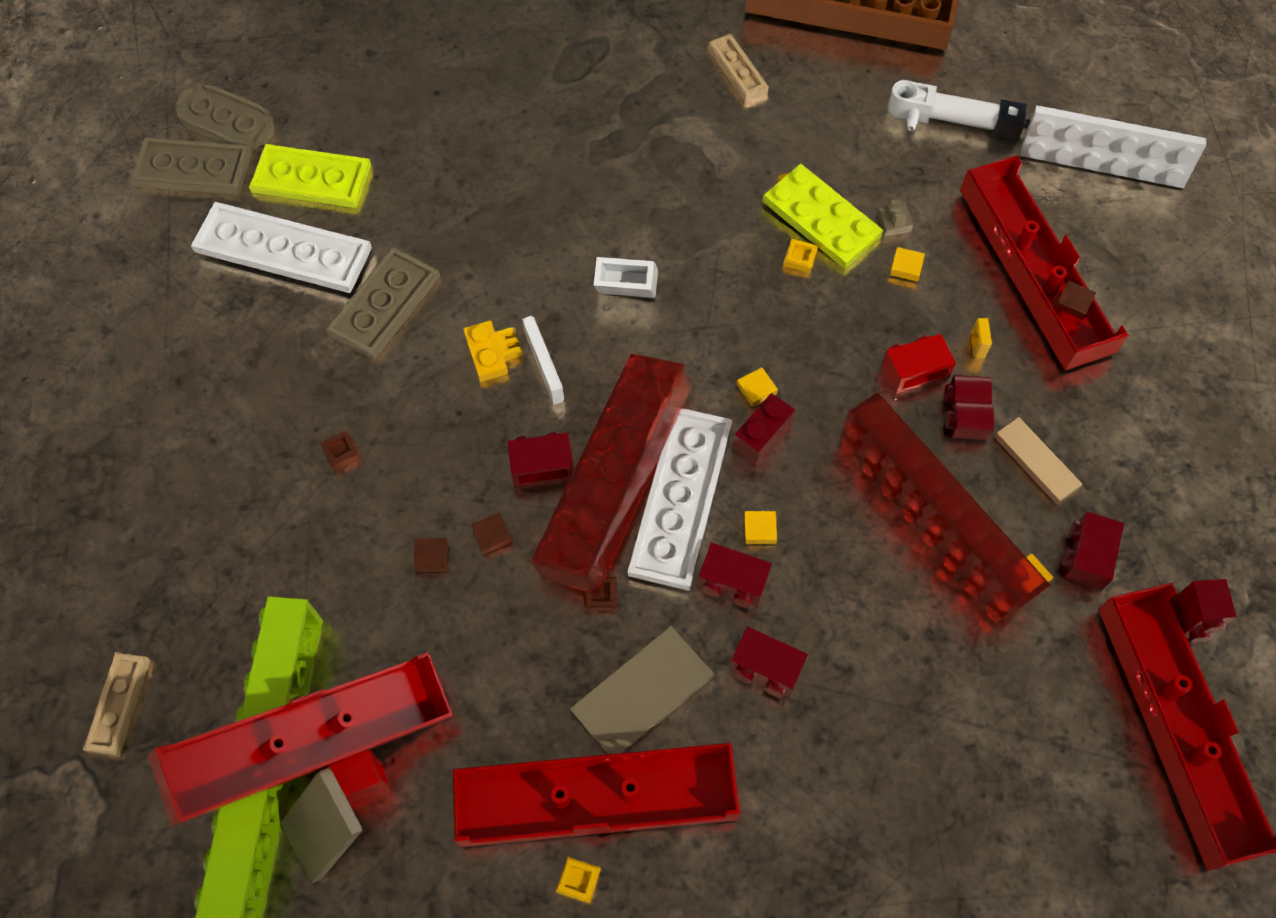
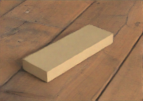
(738, 67)
(1038, 460)
(117, 704)

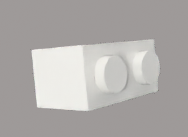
(626, 277)

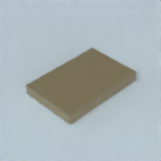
(320, 825)

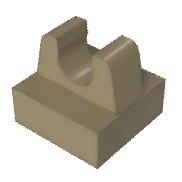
(895, 218)

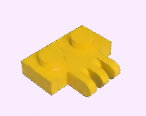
(492, 349)

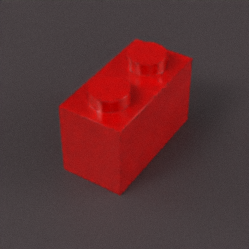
(918, 363)
(361, 778)

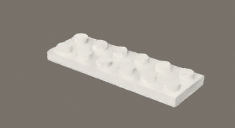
(1112, 146)
(282, 247)
(680, 500)

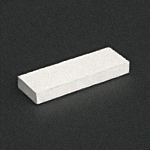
(543, 360)

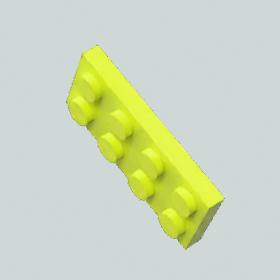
(822, 216)

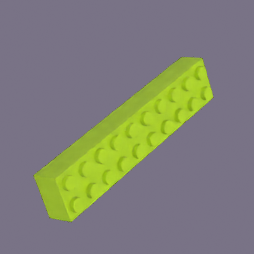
(249, 830)

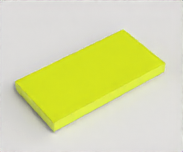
(310, 176)

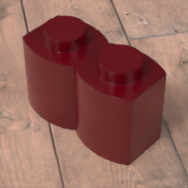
(970, 407)

